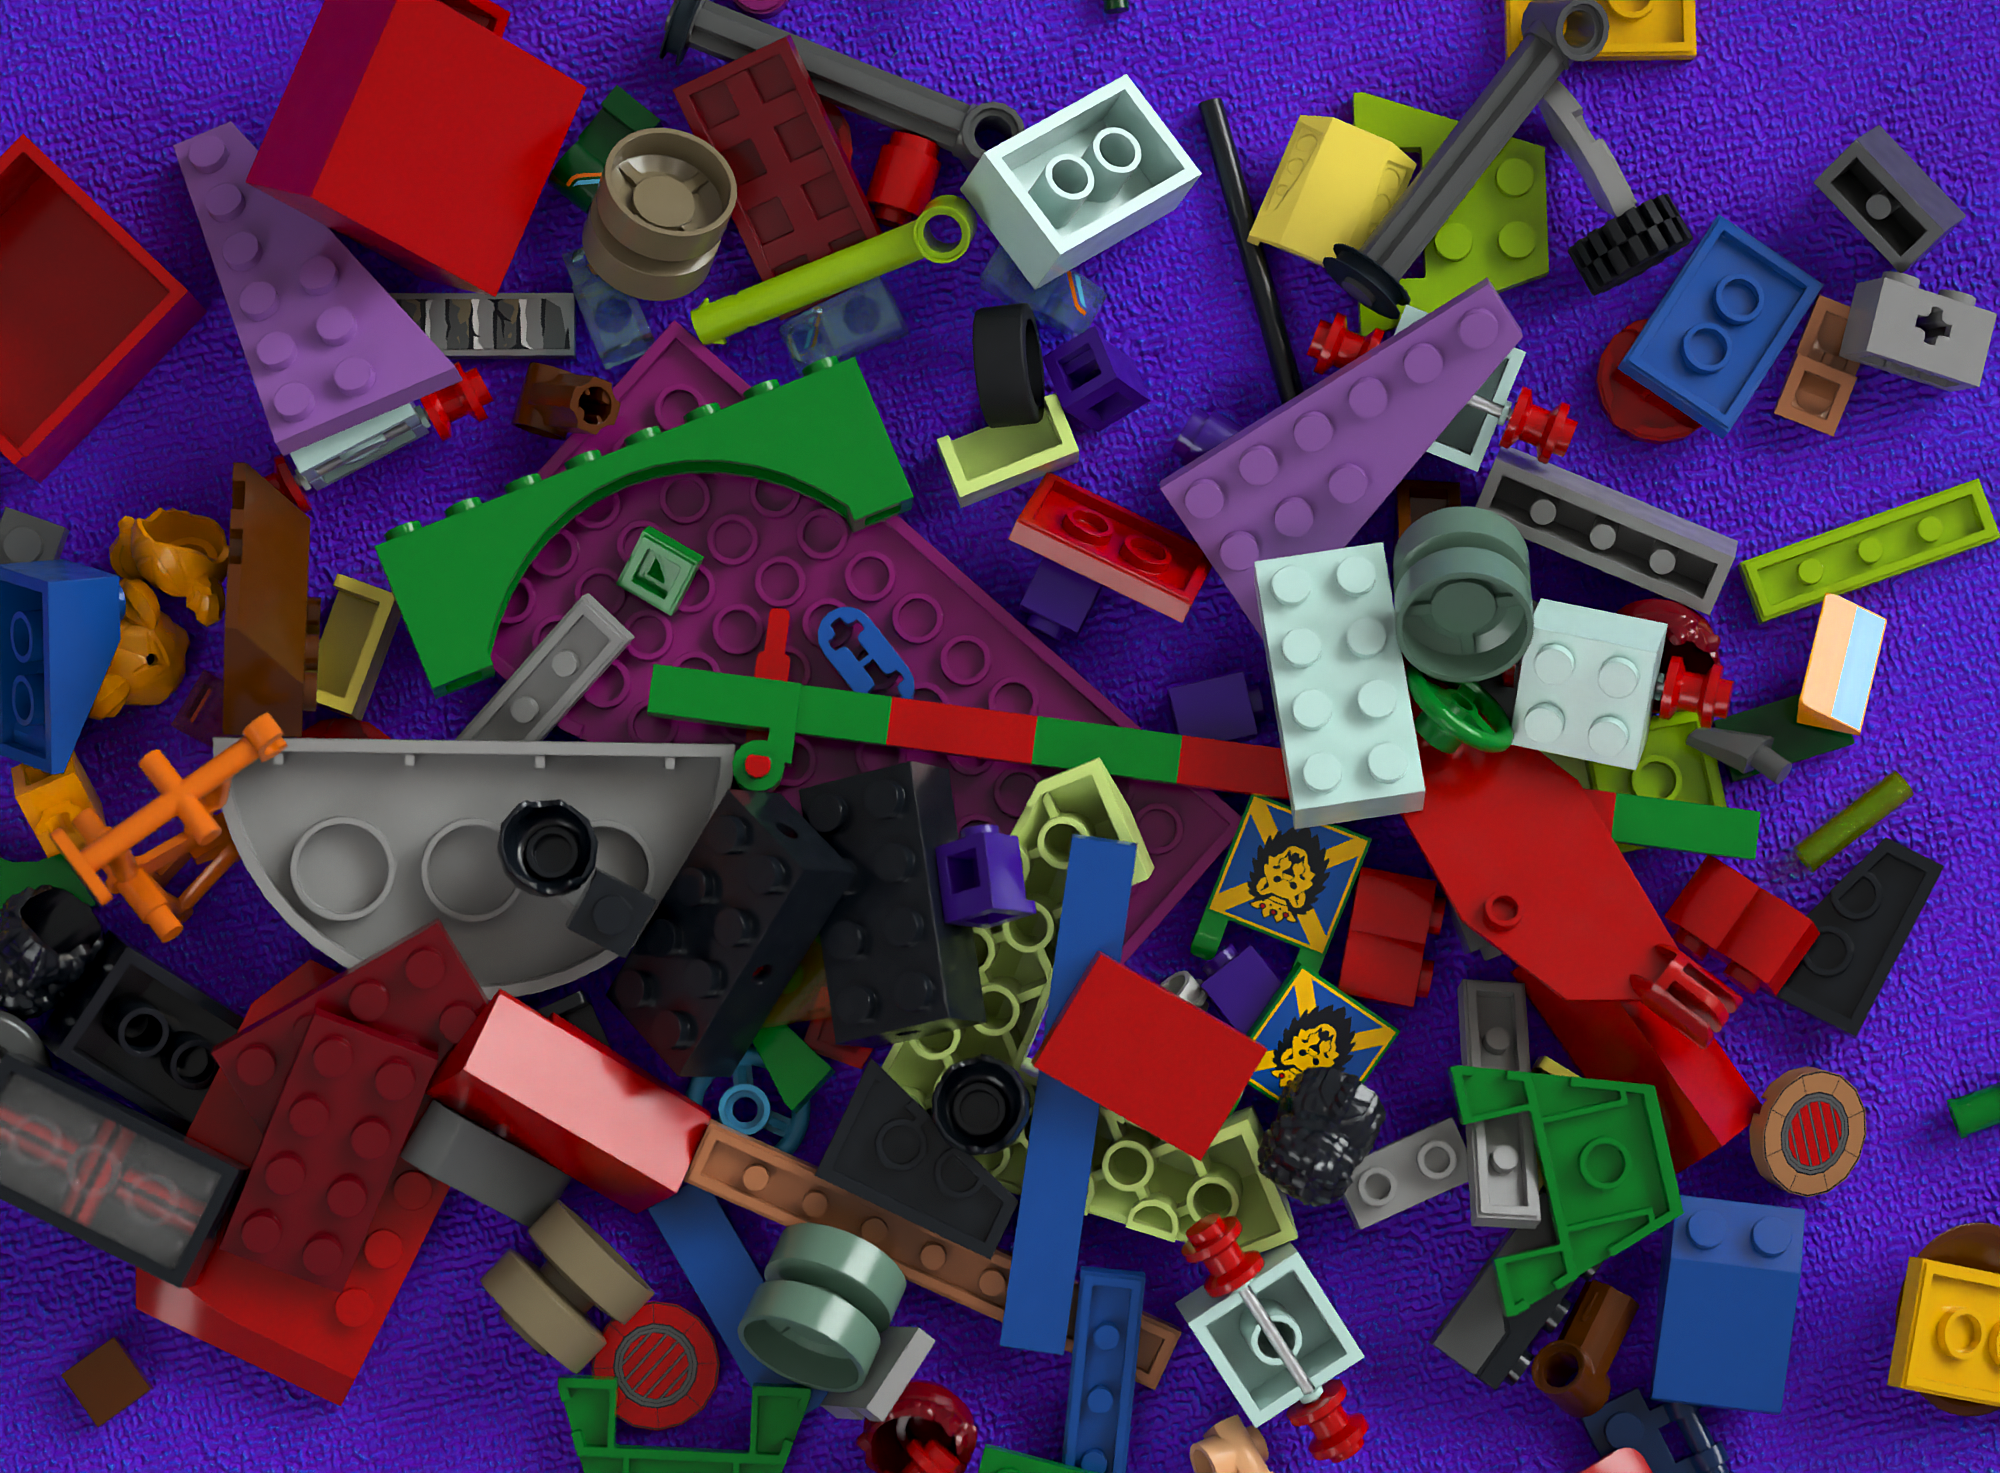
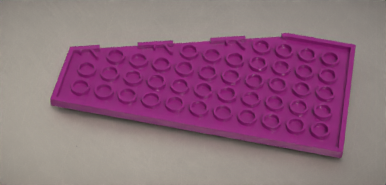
(794, 554)

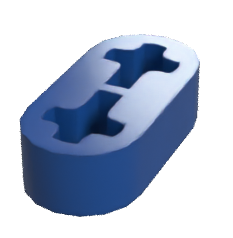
(874, 644)

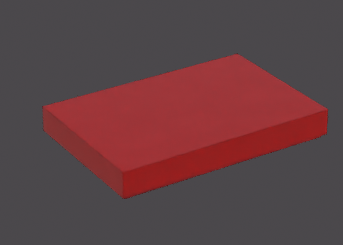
(1112, 546)
(1149, 1055)

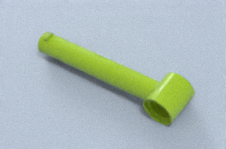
(836, 272)

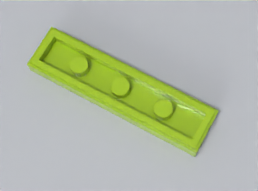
(1869, 551)

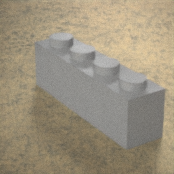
(1609, 529)

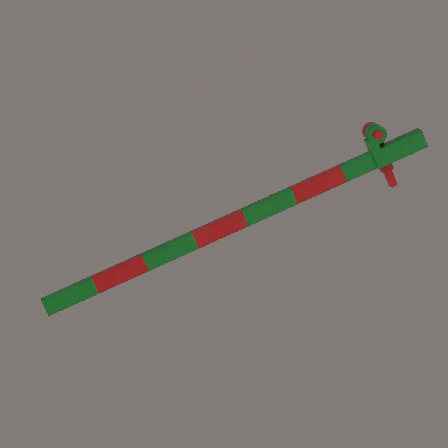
(781, 709)

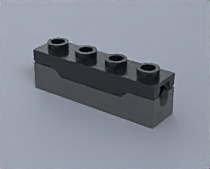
(1478, 1332)

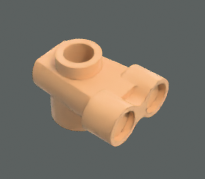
(1230, 1449)

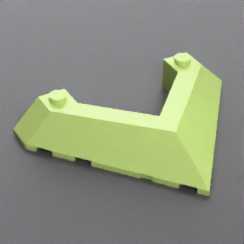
(1132, 1172)

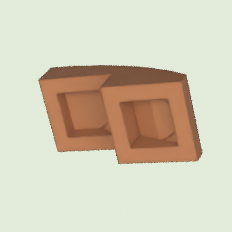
(1817, 378)

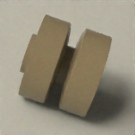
(659, 214)
(553, 1301)

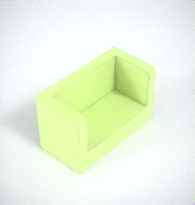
(1008, 456)

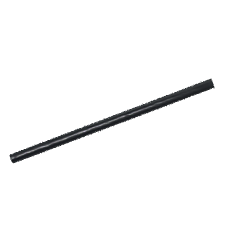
(1252, 256)

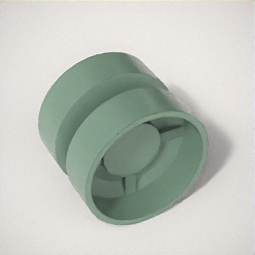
(1462, 594)
(822, 1307)

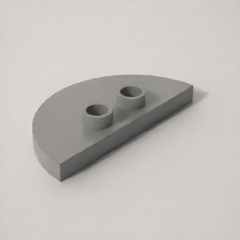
(397, 832)

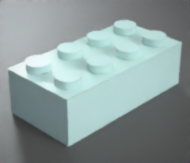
(1339, 686)

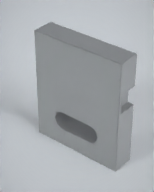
(891, 1371)

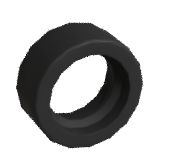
(1008, 365)

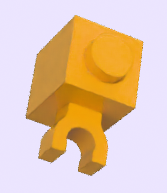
(55, 801)

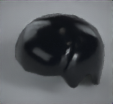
(547, 848)
(980, 1105)

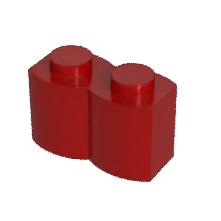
(1740, 926)
(1388, 938)

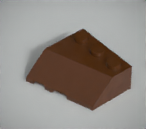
(268, 613)

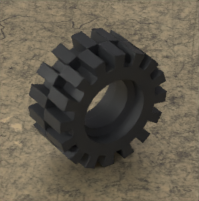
(1630, 244)

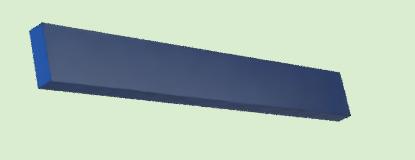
(1063, 1118)

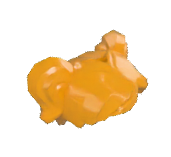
(178, 555)
(142, 633)

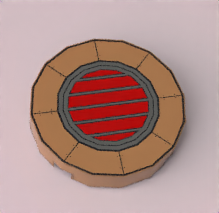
(1808, 1131)

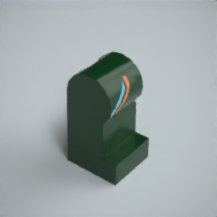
(582, 165)

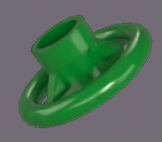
(1453, 717)

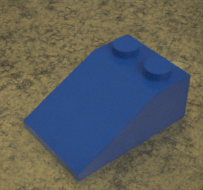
(53, 655)
(1727, 1305)

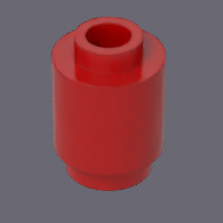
(903, 179)

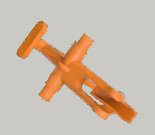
(204, 835)

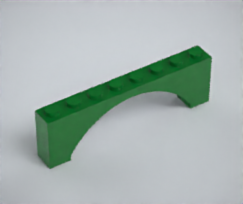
(804, 435)

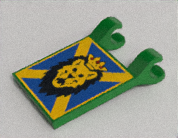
(1283, 882)
(1315, 1027)

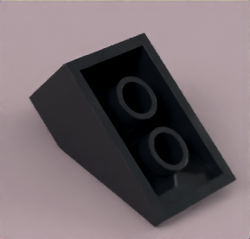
(142, 1031)

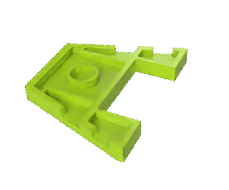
(1493, 231)

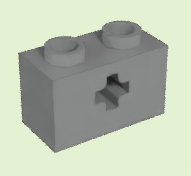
(1918, 332)
(1406, 1173)

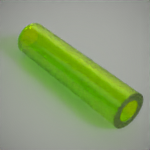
(1853, 821)

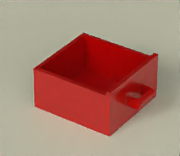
(417, 137)
(77, 311)

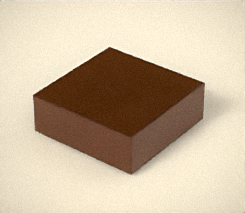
(107, 1381)

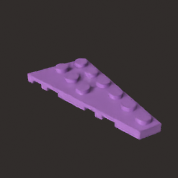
(308, 314)
(1340, 448)

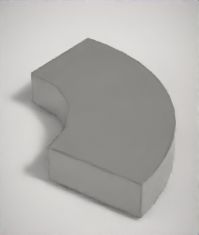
(1589, 155)

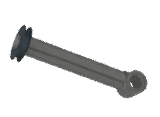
(843, 80)
(1376, 268)

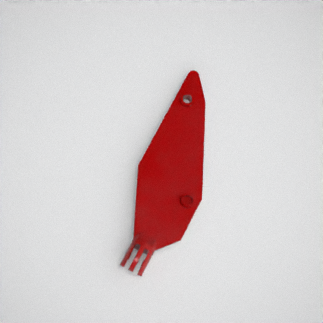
(1551, 886)

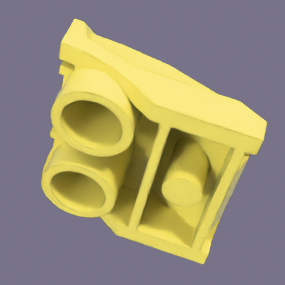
(1330, 189)

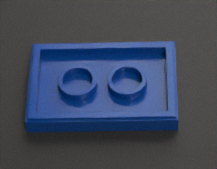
(1720, 326)

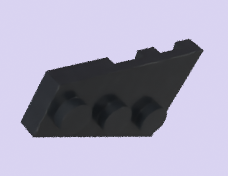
(1860, 936)
(900, 1162)

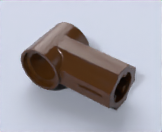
(563, 402)
(1585, 1347)

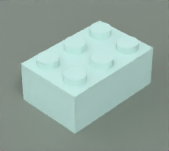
(1080, 181)

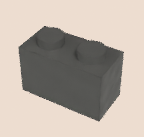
(1889, 199)

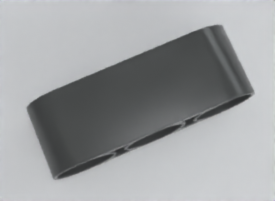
(483, 1164)

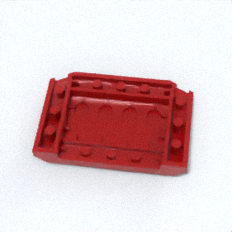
(271, 1316)

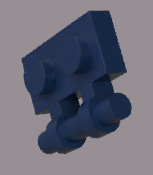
(1630, 1424)

